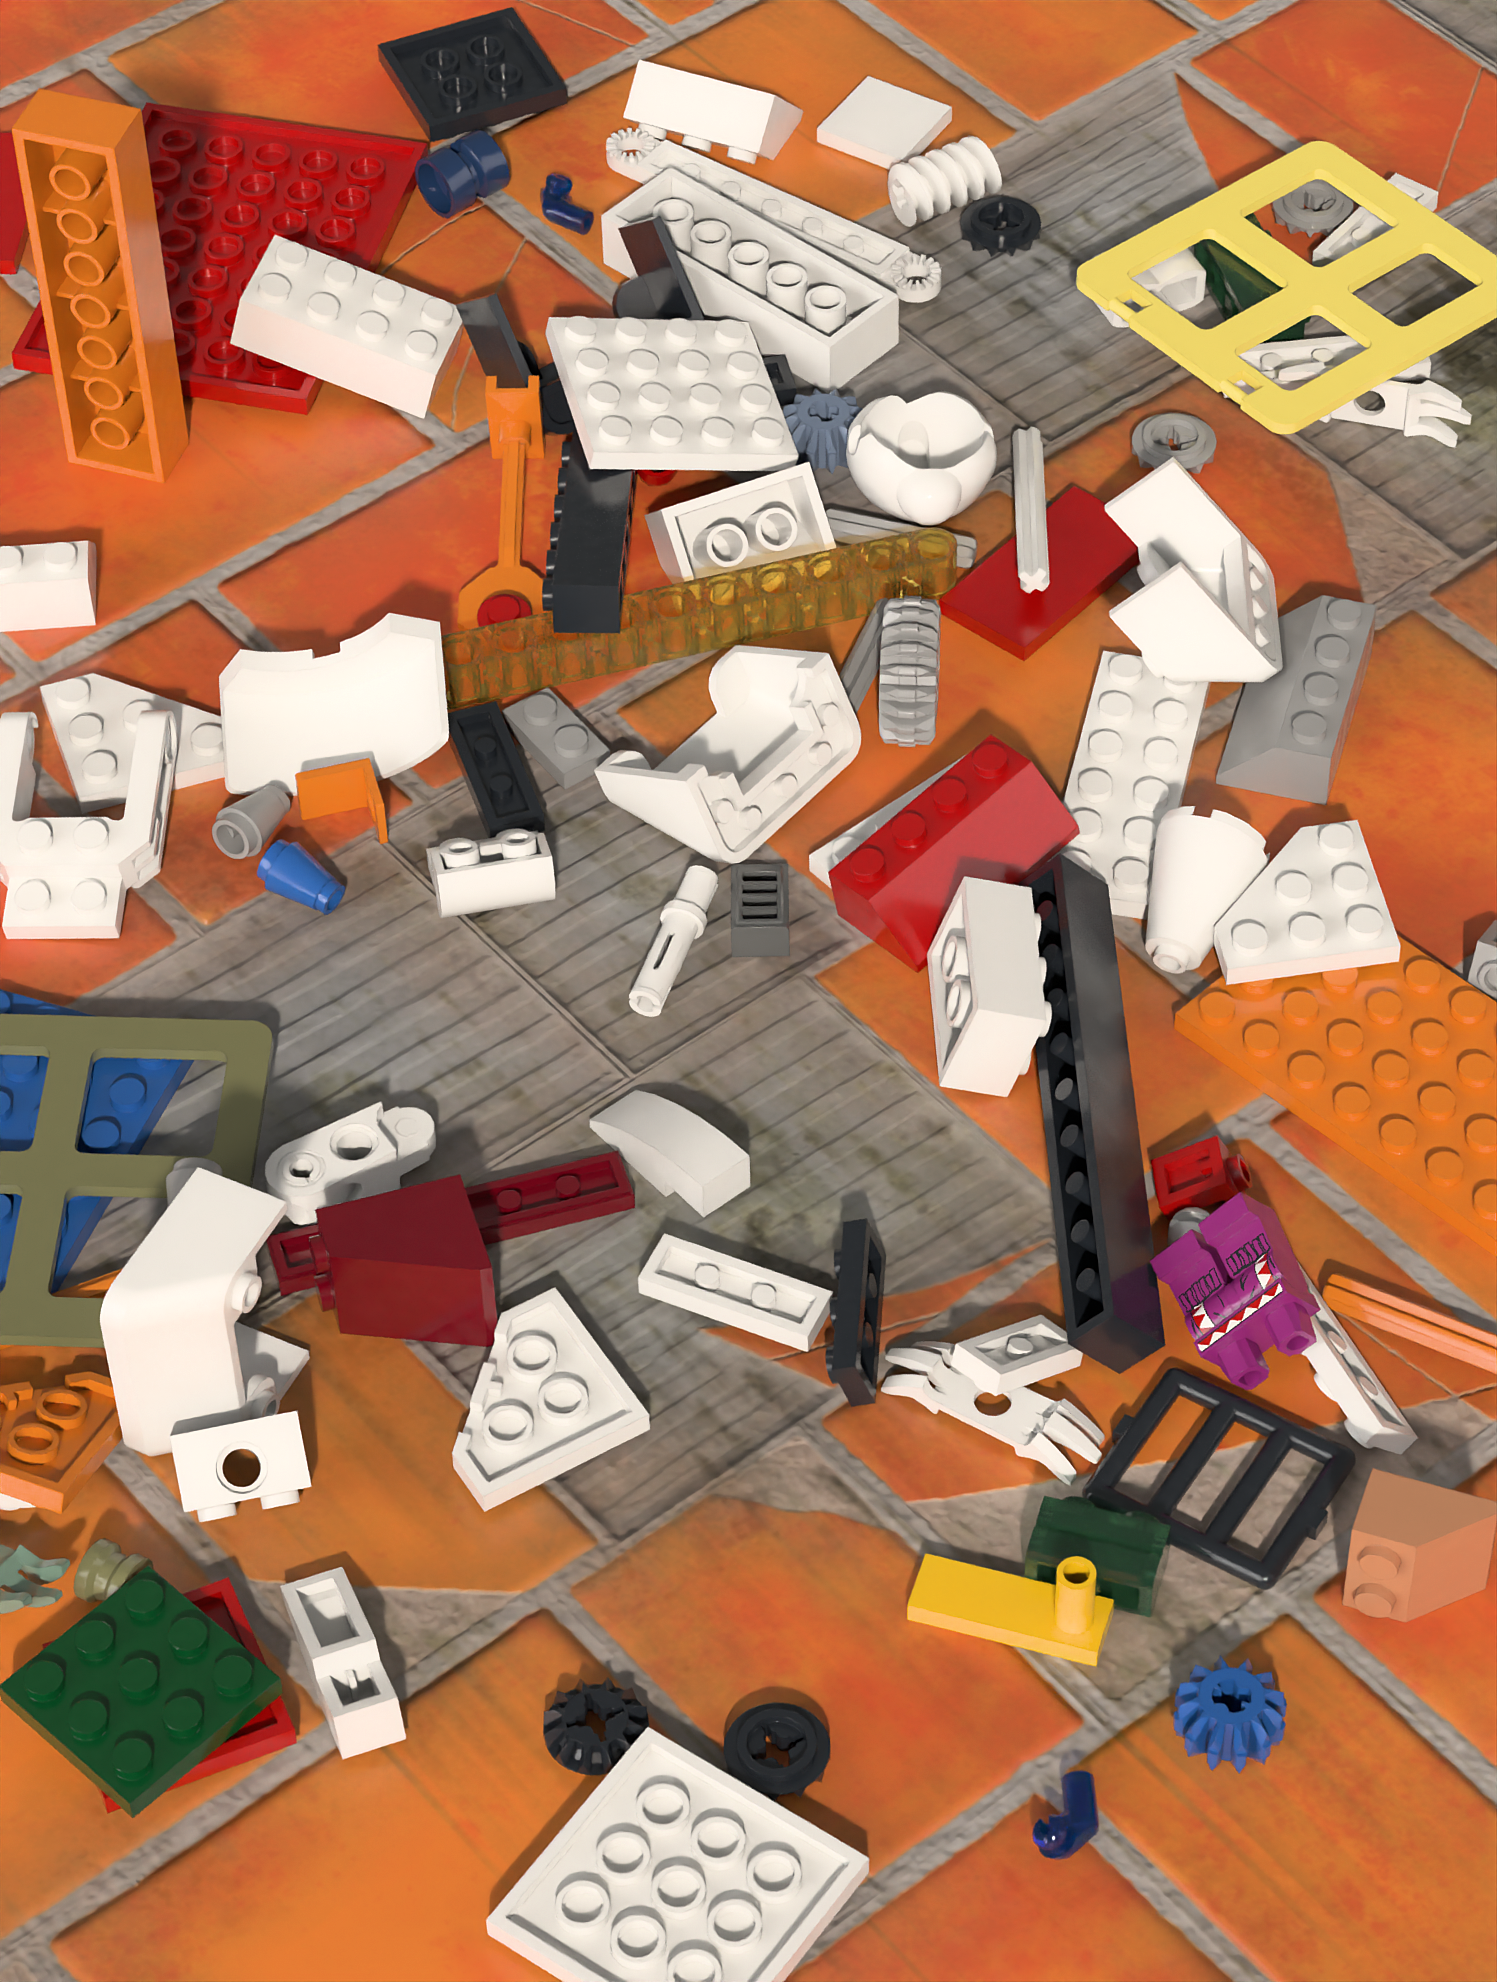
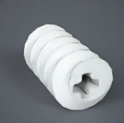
(942, 178)

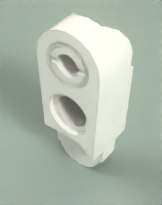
(349, 1159)

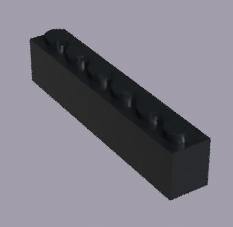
(588, 544)

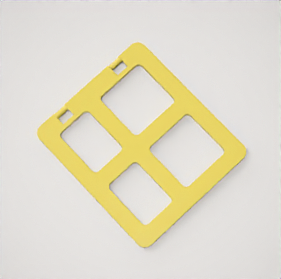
(1305, 291)

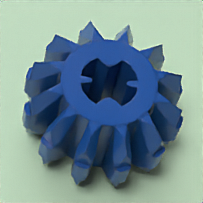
(1229, 1714)

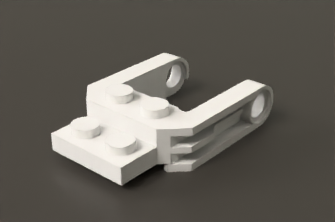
(74, 871)

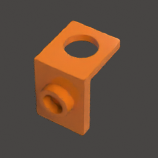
(340, 790)

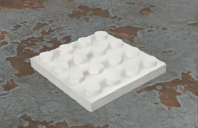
(670, 394)
(677, 1879)

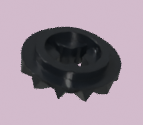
(984, 218)
(788, 1728)
(576, 1744)

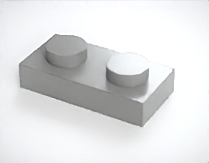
(555, 737)

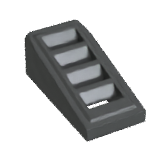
(754, 926)

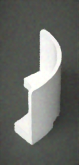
(308, 713)

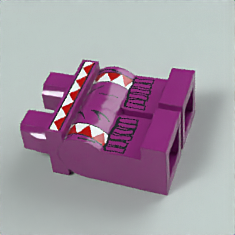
(1240, 1289)

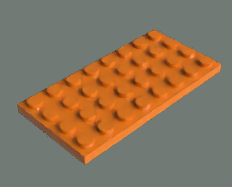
(1382, 1064)

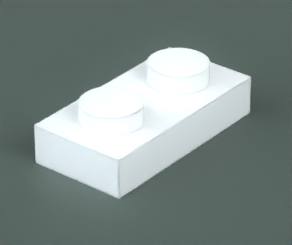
(1016, 1355)

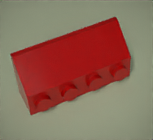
(978, 820)

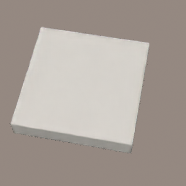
(884, 123)

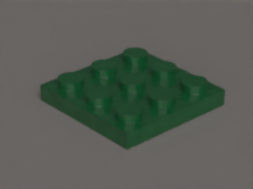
(140, 1690)

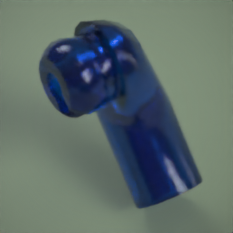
(558, 205)
(1077, 1822)

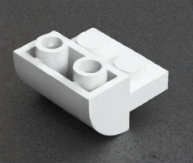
(491, 872)

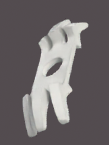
(1402, 404)
(1024, 1426)

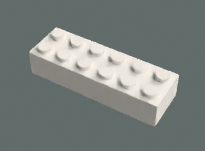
(751, 271)

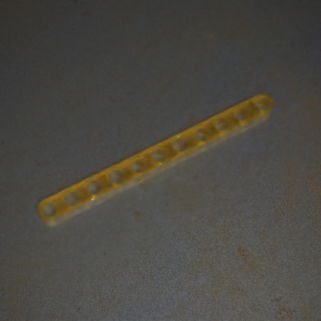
(700, 616)

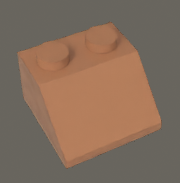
(1417, 1547)

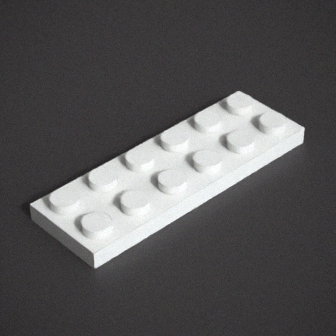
(1130, 774)

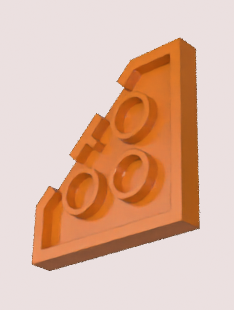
(55, 1438)

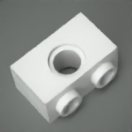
(271, 1439)

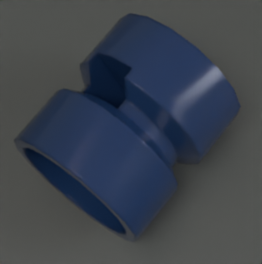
(460, 174)

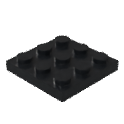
(472, 74)

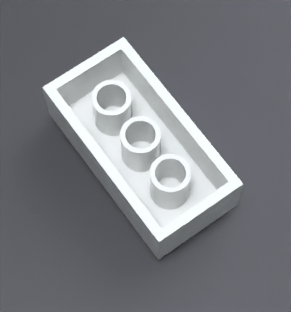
(348, 326)

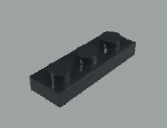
(493, 770)
(857, 1313)

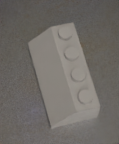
(1298, 720)

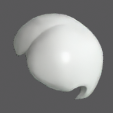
(921, 456)

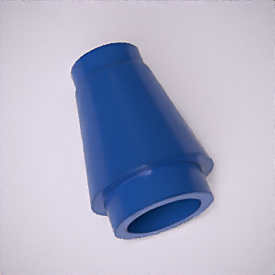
(299, 877)

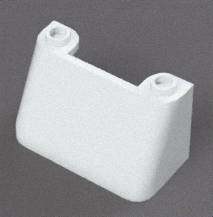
(752, 766)

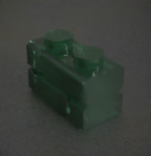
(1125, 1549)

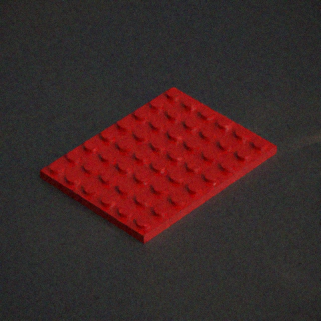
(220, 200)

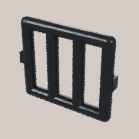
(1226, 1409)

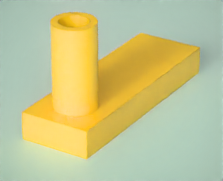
(1016, 1610)

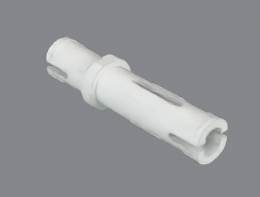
(681, 922)

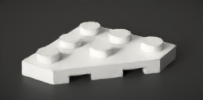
(97, 733)
(1309, 911)
(541, 1403)

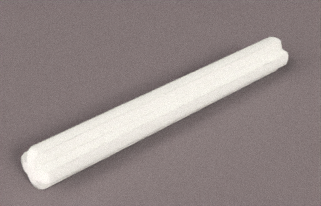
(1030, 510)

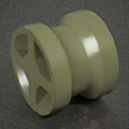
(106, 1570)

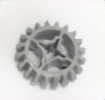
(909, 671)

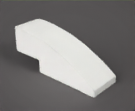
(675, 1150)
(343, 1663)

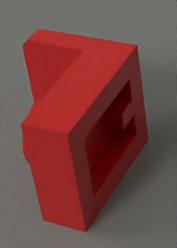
(1199, 1176)

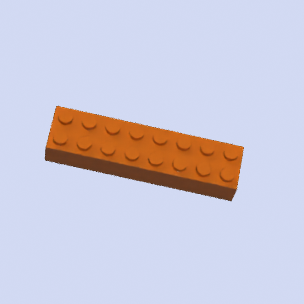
(102, 283)

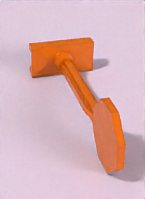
(515, 435)

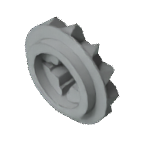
(1327, 210)
(1192, 435)

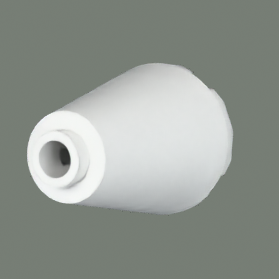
(1196, 879)

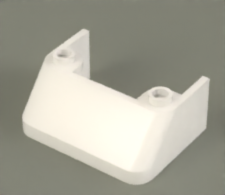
(1206, 587)
(174, 1312)

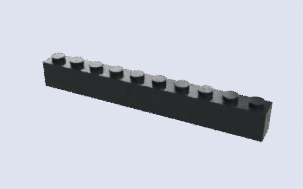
(1093, 1125)

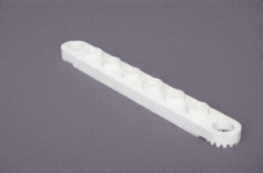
(847, 242)

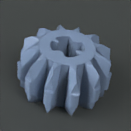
(821, 428)

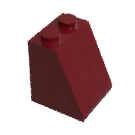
(406, 1266)

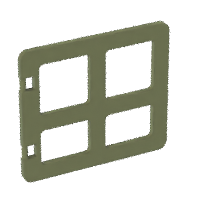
(56, 1172)

